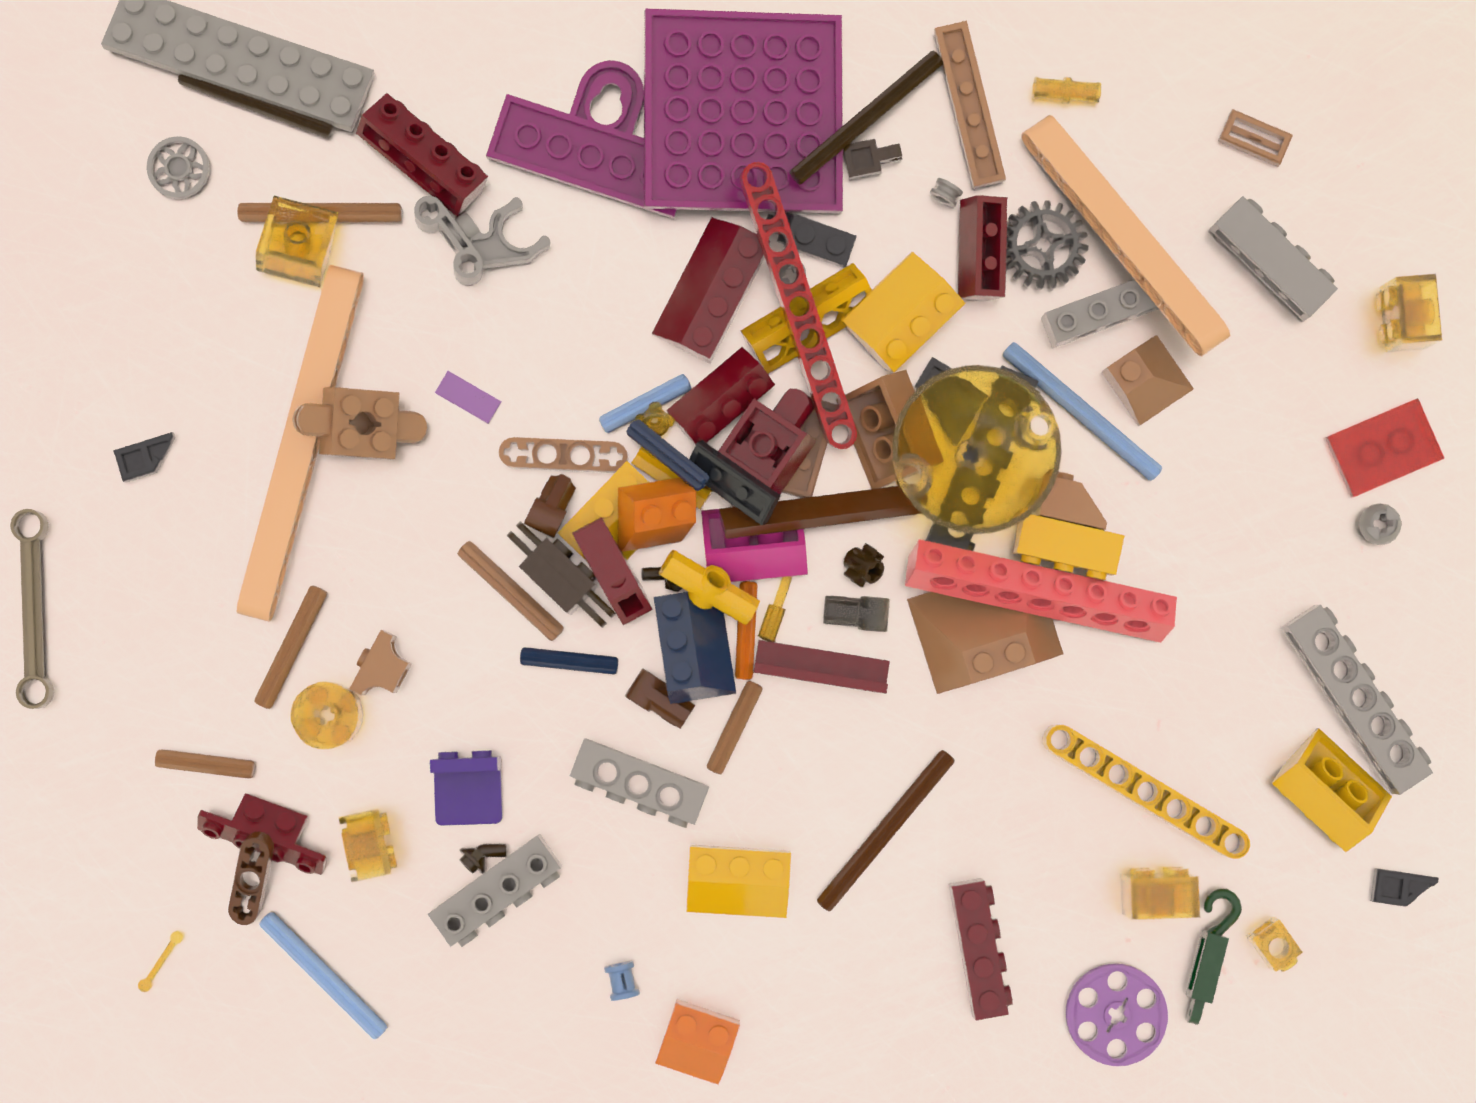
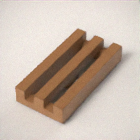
(1251, 149)

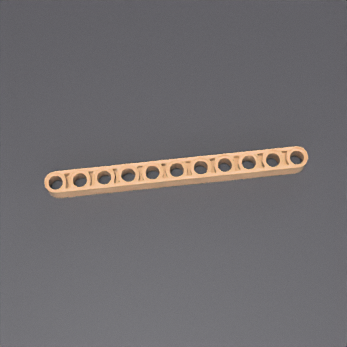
(297, 451)

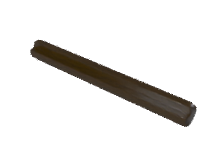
(267, 109)

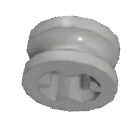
(946, 192)

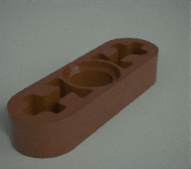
(260, 868)

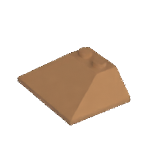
(978, 640)

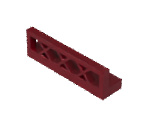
(821, 666)

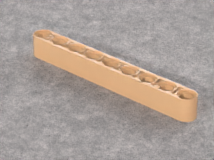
(1125, 235)

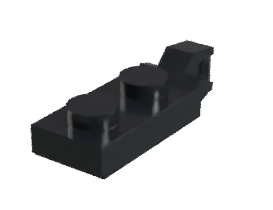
(819, 240)

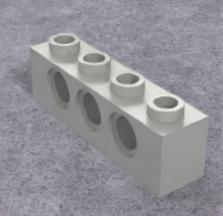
(1096, 313)
(690, 791)

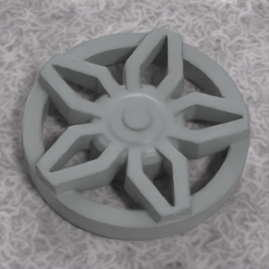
(178, 167)

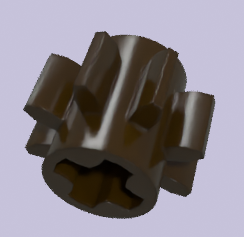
(864, 565)

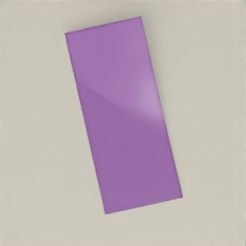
(467, 397)

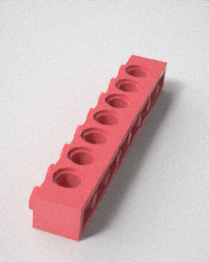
(1040, 591)

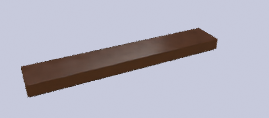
(821, 512)

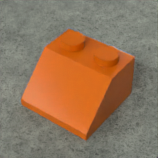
(655, 513)
(698, 1041)

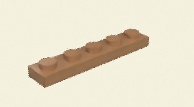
(969, 104)

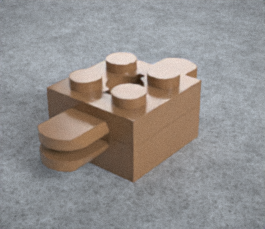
(359, 423)

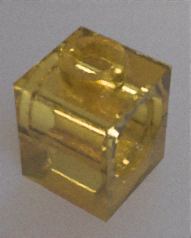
(1261, 939)

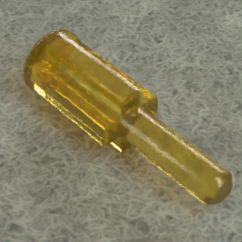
(775, 613)

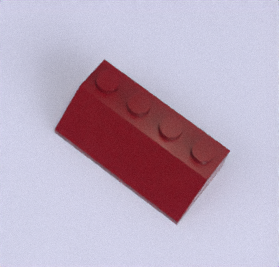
(711, 289)

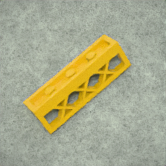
(830, 294)

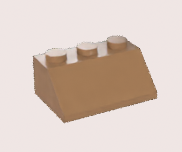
(875, 415)

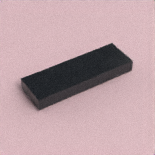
(735, 483)

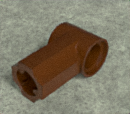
(550, 507)
(652, 695)

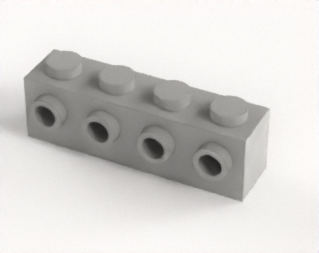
(1274, 258)
(495, 890)

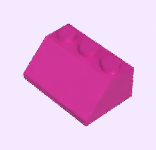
(756, 555)

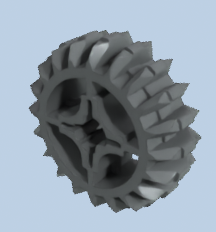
(1045, 258)

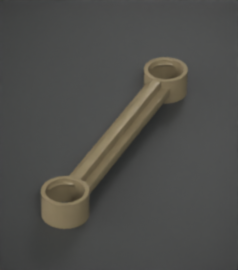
(32, 608)

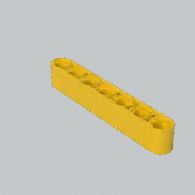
(1161, 796)

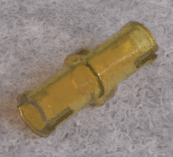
(1066, 90)

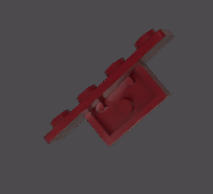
(278, 822)

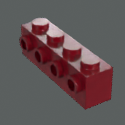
(421, 154)
(978, 949)

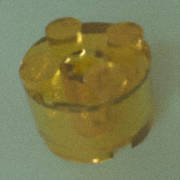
(311, 726)
(366, 845)

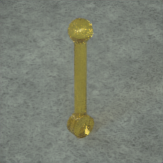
(146, 984)

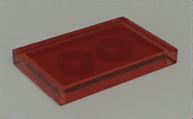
(1384, 448)

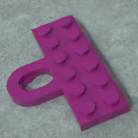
(574, 145)

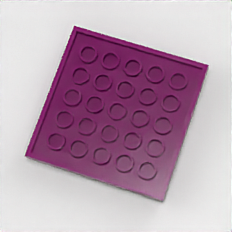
(736, 94)

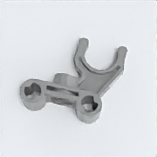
(470, 244)

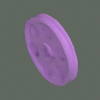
(1122, 1030)

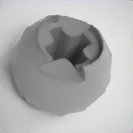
(1389, 515)

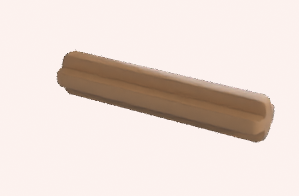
(734, 727)
(204, 763)

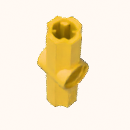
(709, 587)

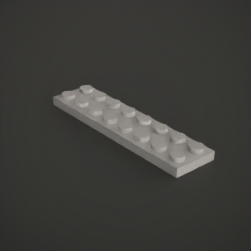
(239, 59)

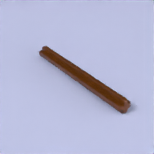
(885, 830)

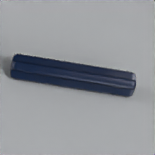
(667, 455)
(569, 660)

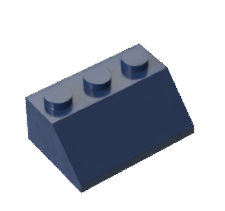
(693, 649)

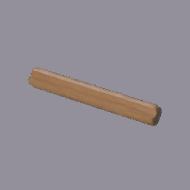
(510, 590)
(290, 647)

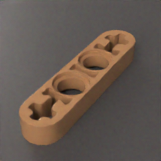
(563, 458)

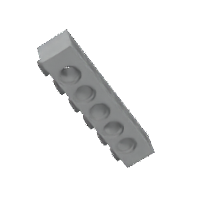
(1415, 761)

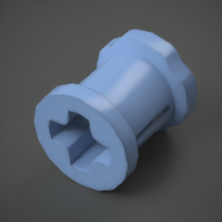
(624, 971)

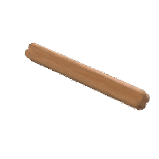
(347, 211)

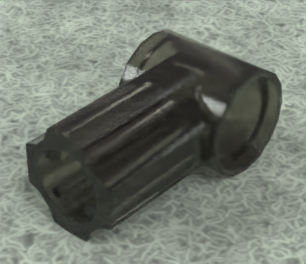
(863, 612)

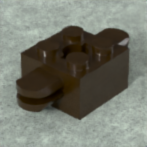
(559, 576)

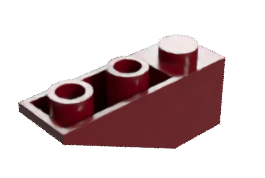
(612, 571)

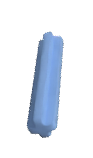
(638, 405)

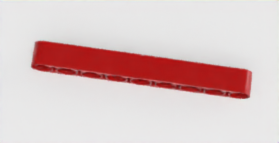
(786, 293)

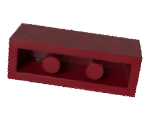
(982, 248)
(720, 397)

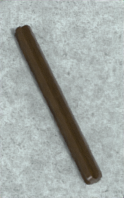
(866, 117)

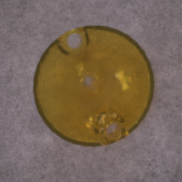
(981, 411)

